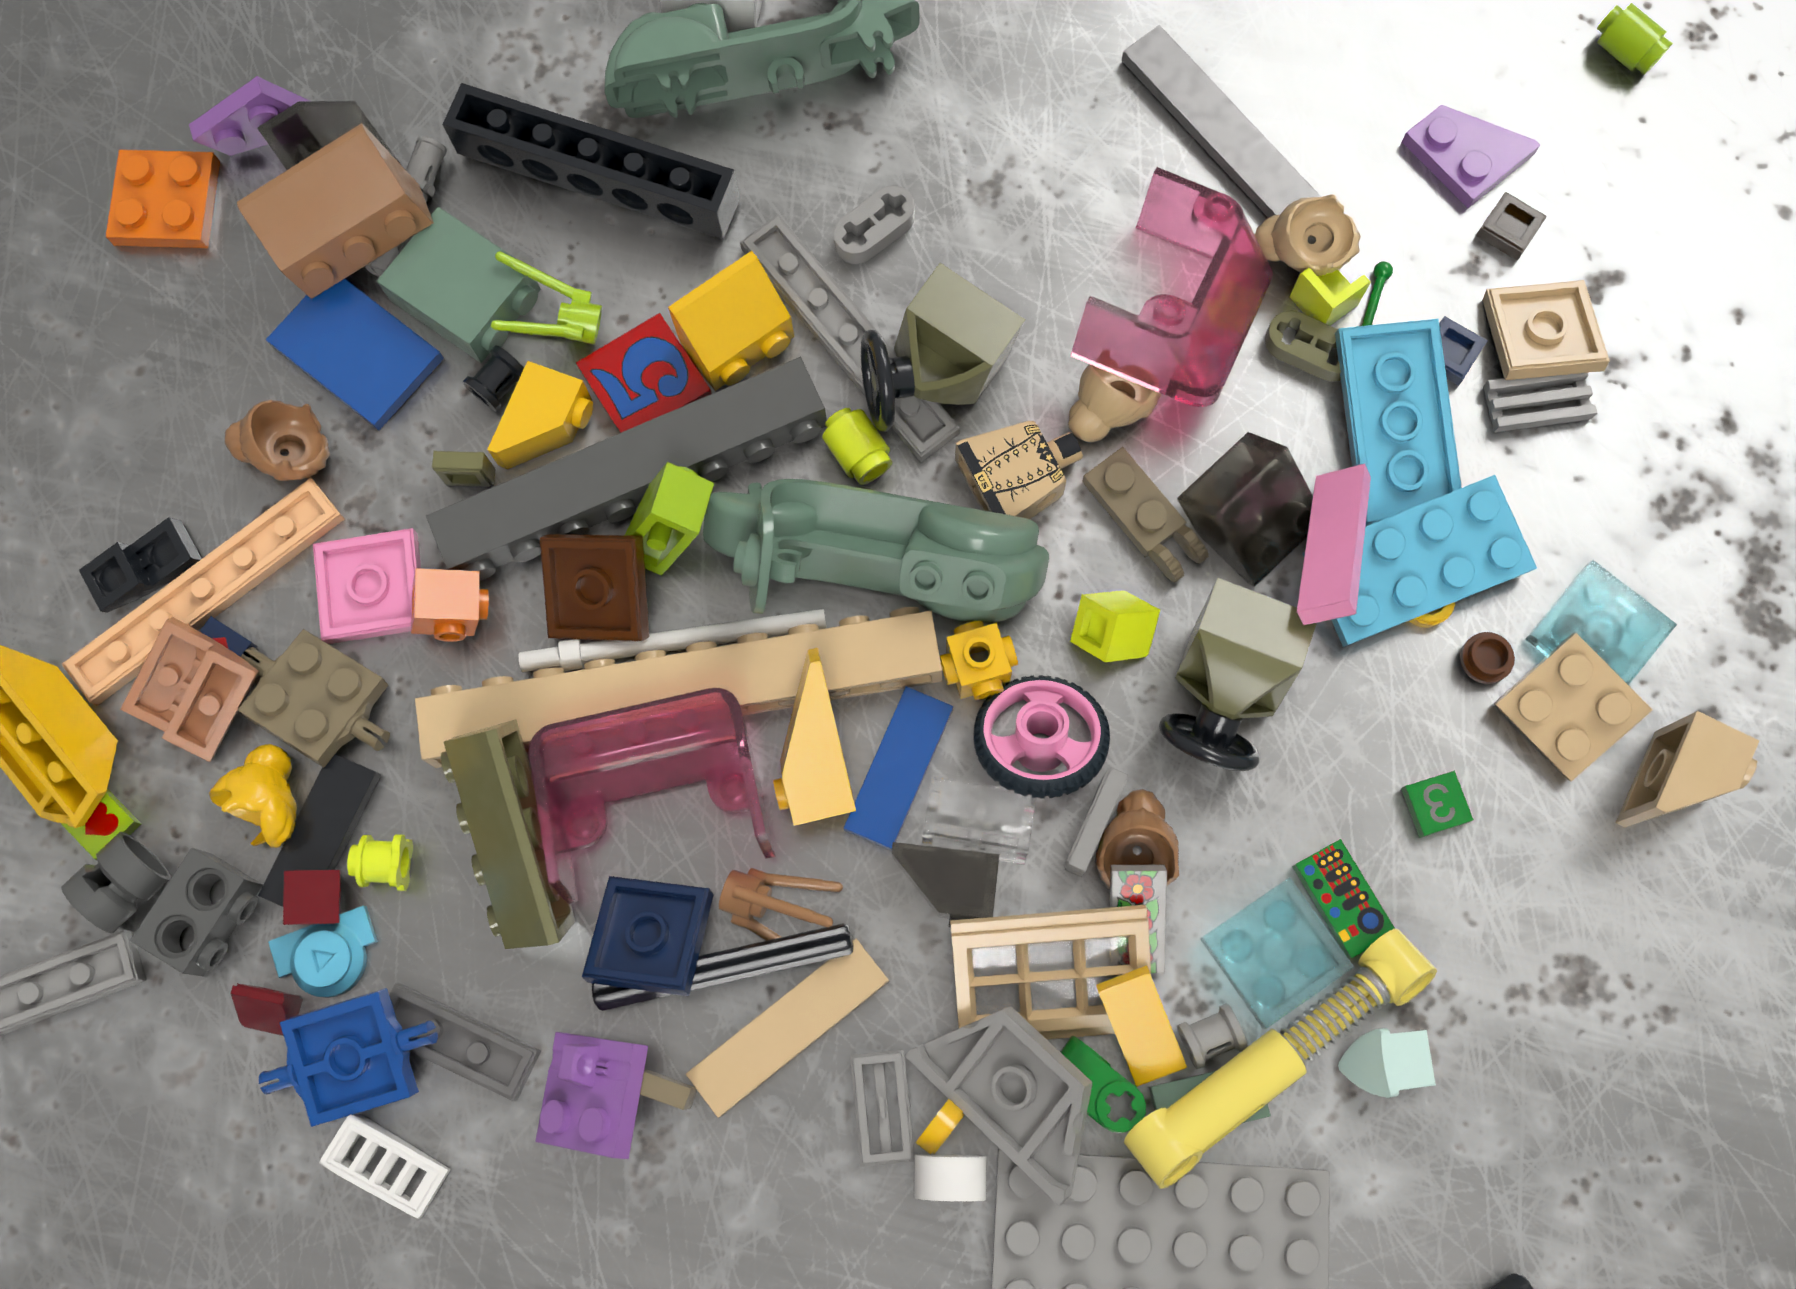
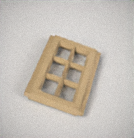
(1047, 966)

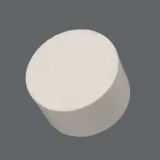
(950, 1177)

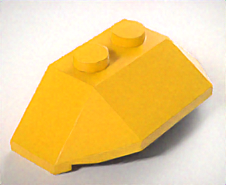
(51, 740)

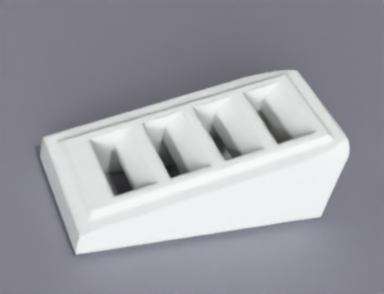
(342, 1144)

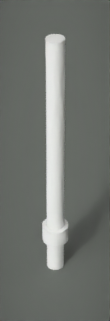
(574, 654)

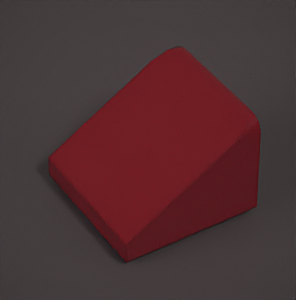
(263, 1007)

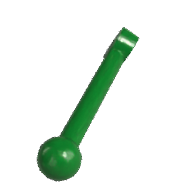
(1382, 272)

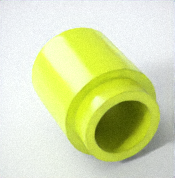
(857, 445)

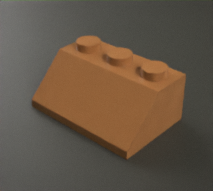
(336, 211)

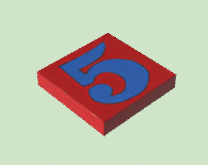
(643, 375)

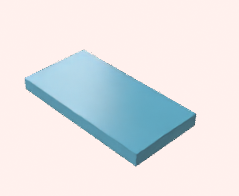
(1398, 413)

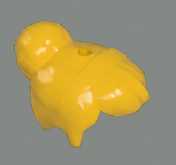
(260, 794)

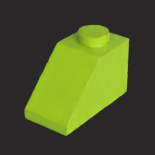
(670, 515)

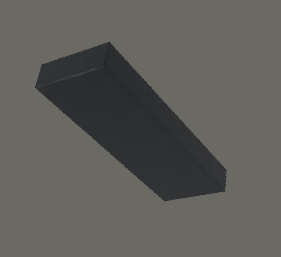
(323, 823)

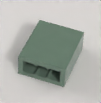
(457, 285)

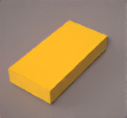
(1141, 1026)

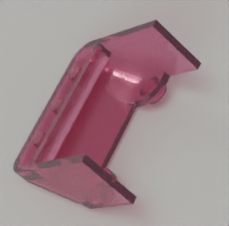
(1175, 343)
(634, 753)

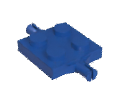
(348, 1057)

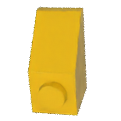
(540, 416)

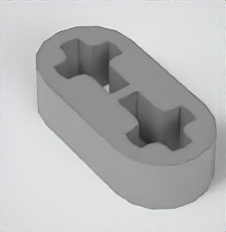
(871, 219)

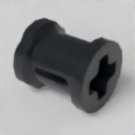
(495, 378)

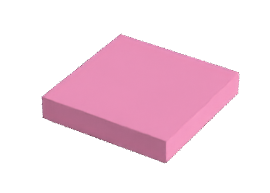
(366, 585)

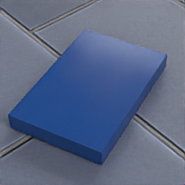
(356, 351)

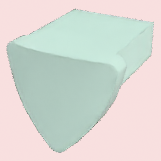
(1389, 1062)

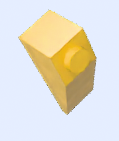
(812, 758)

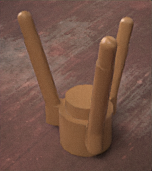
(748, 896)

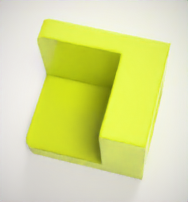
(1327, 296)
(1114, 625)

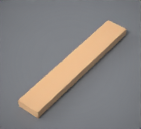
(205, 589)

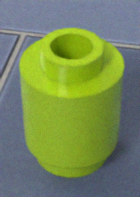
(1633, 38)

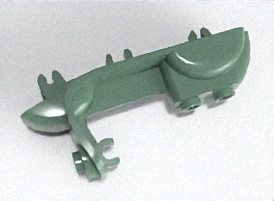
(693, 61)
(940, 554)

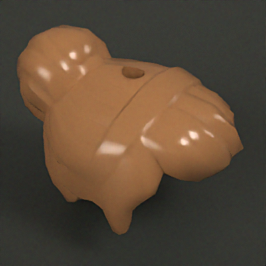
(275, 429)
(1143, 824)

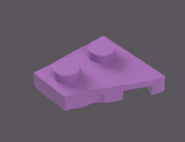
(234, 121)

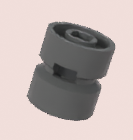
(109, 890)

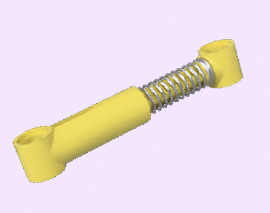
(1175, 1138)

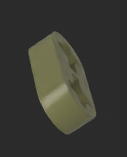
(1308, 349)

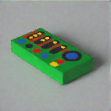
(1343, 898)

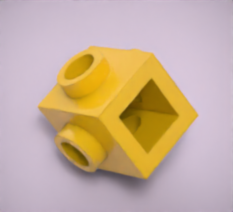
(973, 677)

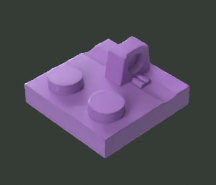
(592, 1095)

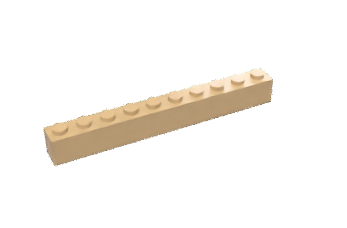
(758, 670)

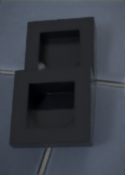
(138, 569)

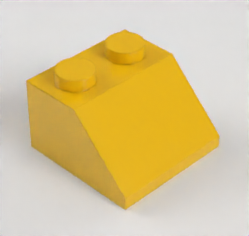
(732, 322)

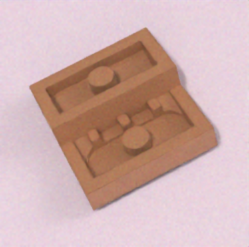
(190, 688)

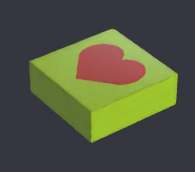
(104, 824)

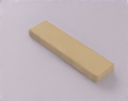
(786, 1029)

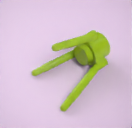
(575, 321)

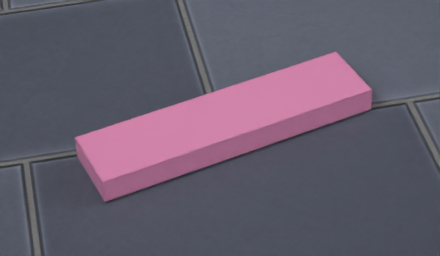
(1334, 545)

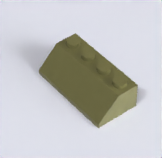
(506, 833)

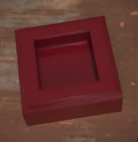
(312, 897)

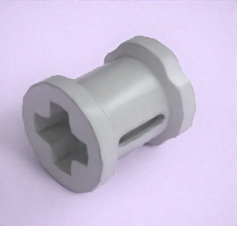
(1212, 1036)

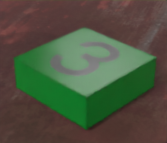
(1437, 804)

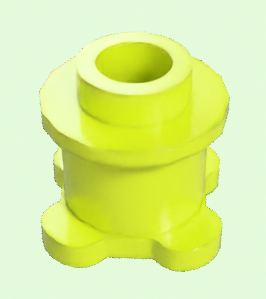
(381, 861)

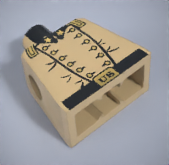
(1016, 468)

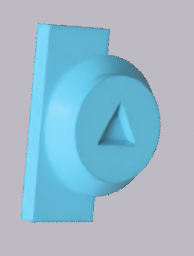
(326, 957)

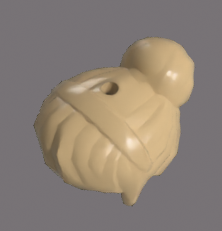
(1287, 234)
(1108, 403)

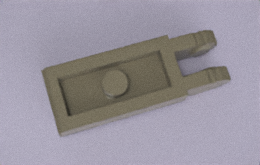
(1143, 512)

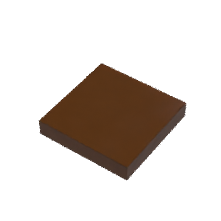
(595, 587)

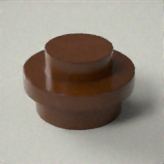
(1487, 657)

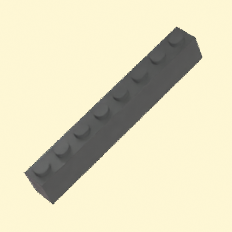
(613, 475)

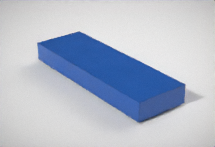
(898, 768)

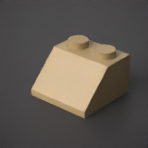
(1687, 766)

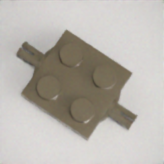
(314, 698)

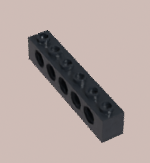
(592, 160)

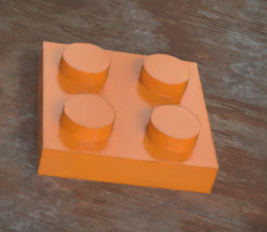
(163, 199)

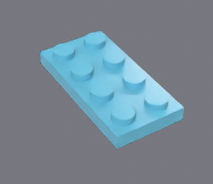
(1435, 558)

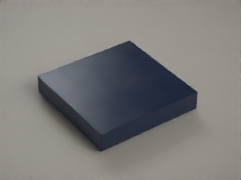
(648, 936)

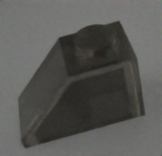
(950, 880)

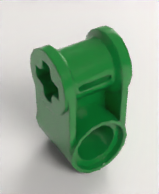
(1105, 1082)

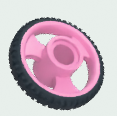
(1043, 716)

